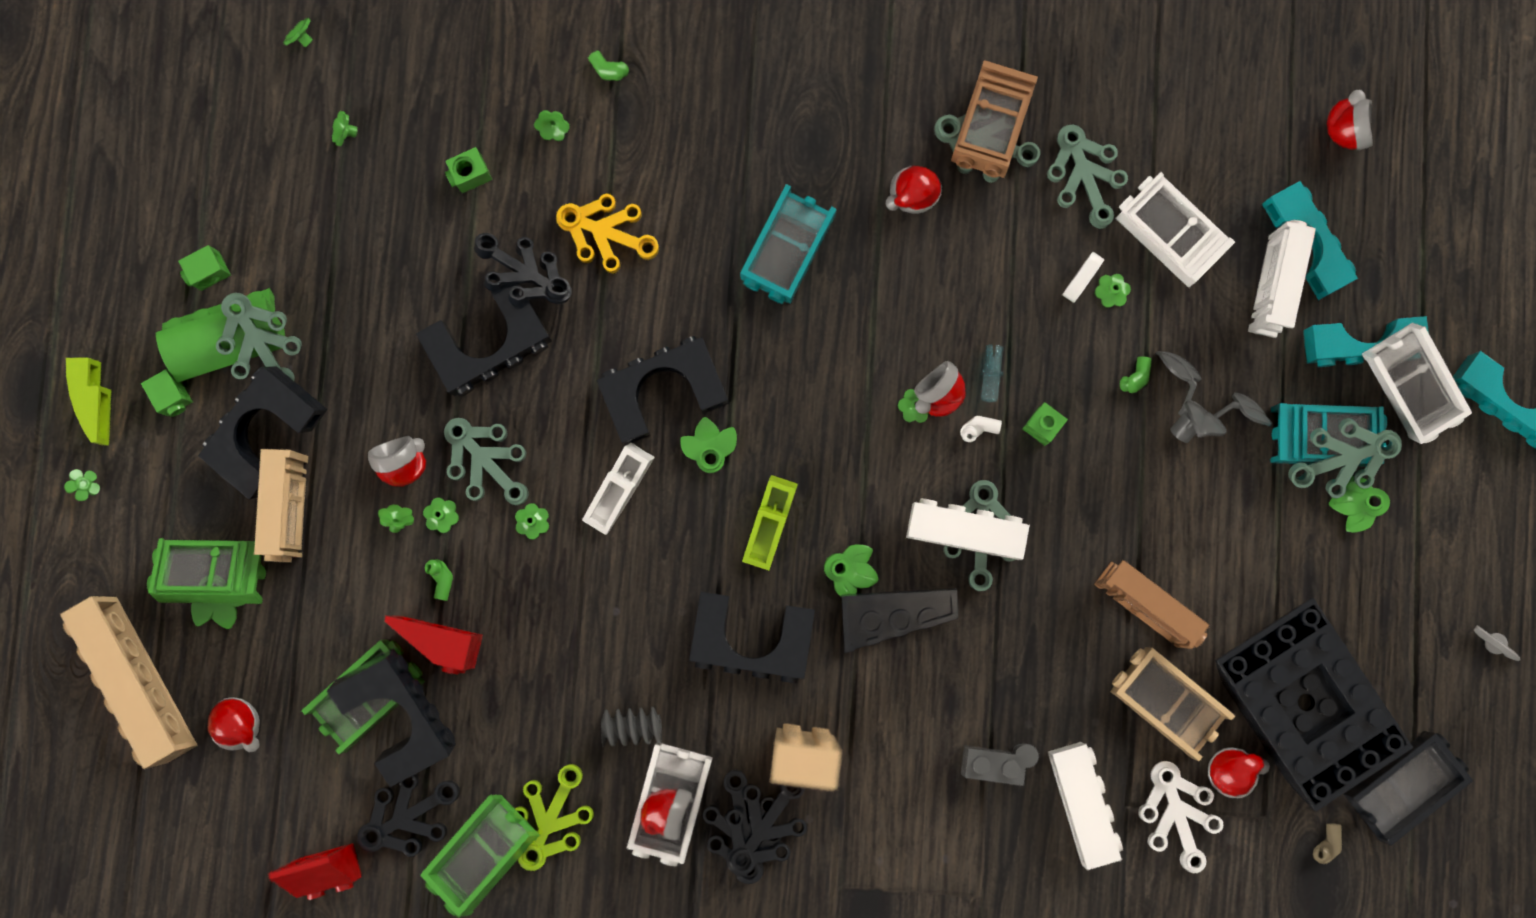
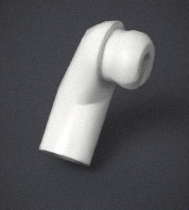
(977, 426)

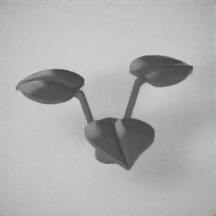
(1194, 417)

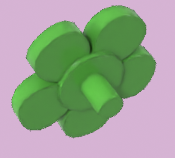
(82, 484)

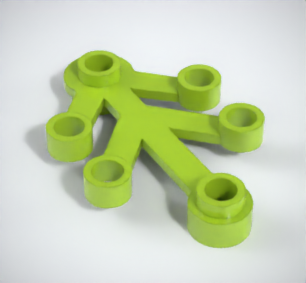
(549, 823)

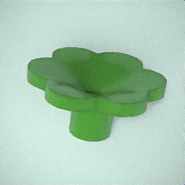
(299, 33)
(551, 125)
(342, 129)
(1107, 293)
(907, 406)
(395, 517)
(445, 520)
(539, 522)

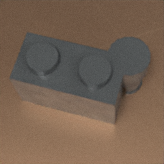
(998, 764)

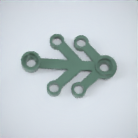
(956, 125)
(1084, 171)
(254, 336)
(483, 457)
(1348, 458)
(999, 511)

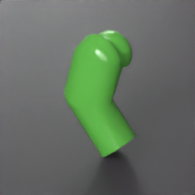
(1139, 378)
(442, 576)

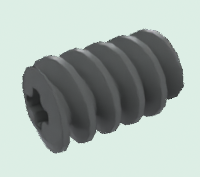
(631, 726)

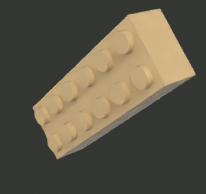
(128, 681)
(805, 757)

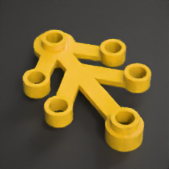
(604, 230)

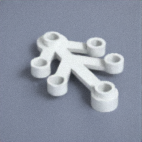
(1177, 812)

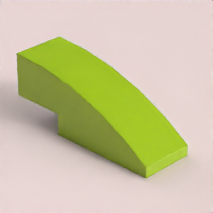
(89, 399)
(769, 522)

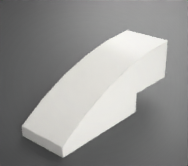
(618, 488)

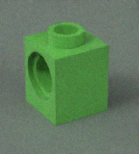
(478, 176)
(203, 268)
(166, 394)
(1044, 424)

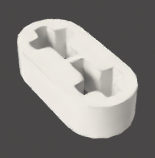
(1083, 277)

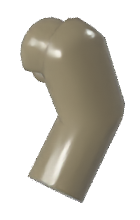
(1331, 846)

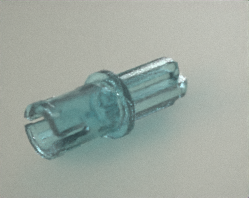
(992, 373)

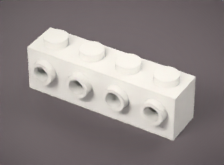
(968, 531)
(1085, 806)

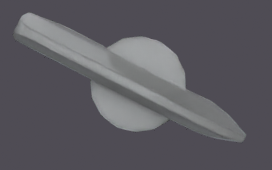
(1496, 643)

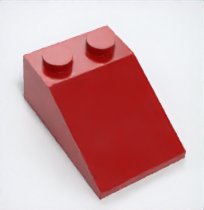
(442, 645)
(319, 872)

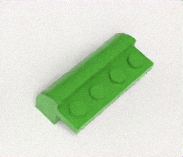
(190, 341)

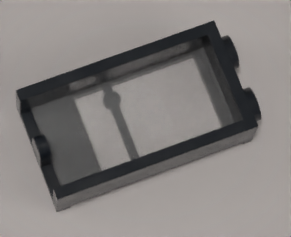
(1409, 788)

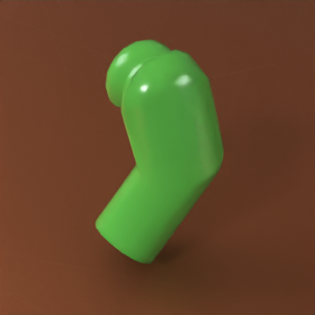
(608, 70)

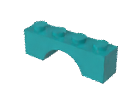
(1329, 266)
(1332, 343)
(1482, 381)

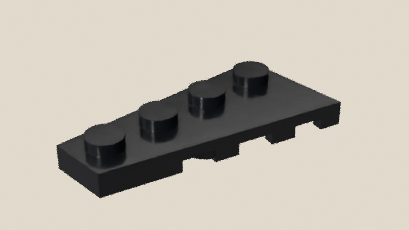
(887, 615)

